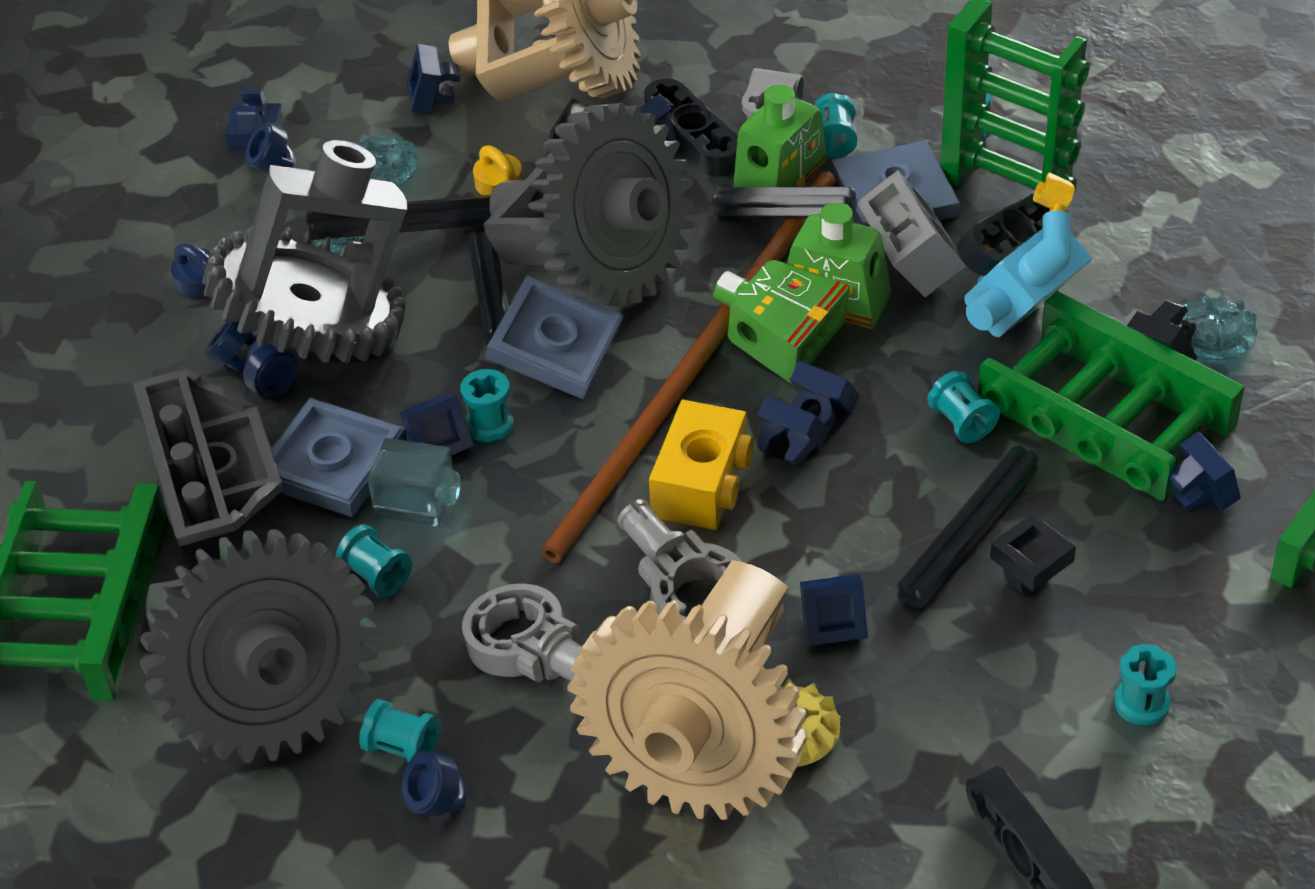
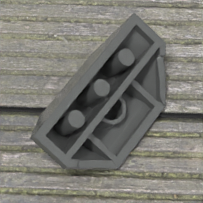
(206, 454)

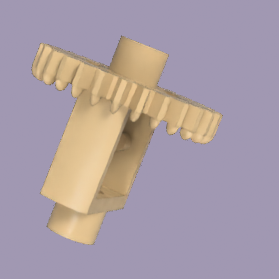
(590, 47)
(691, 698)

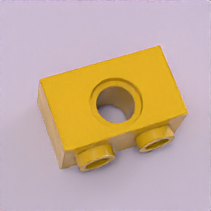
(700, 465)

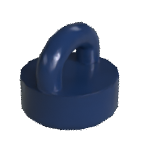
(269, 147)
(189, 269)
(226, 344)
(269, 371)
(433, 784)

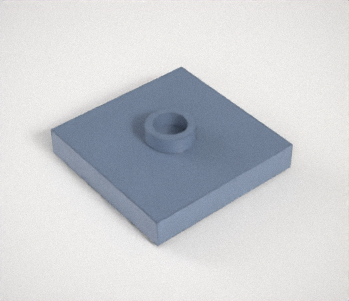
(913, 161)
(554, 337)
(330, 455)

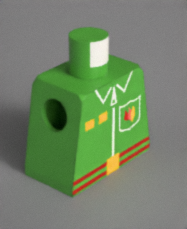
(780, 142)
(849, 254)
(782, 314)

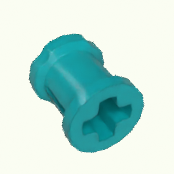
(840, 120)
(486, 397)
(963, 406)
(374, 561)
(1133, 691)
(398, 731)

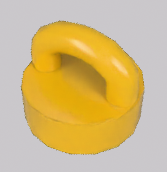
(494, 168)

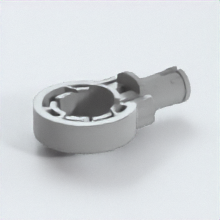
(669, 557)
(545, 647)

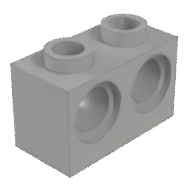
(911, 234)

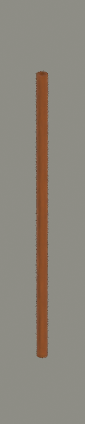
(664, 400)

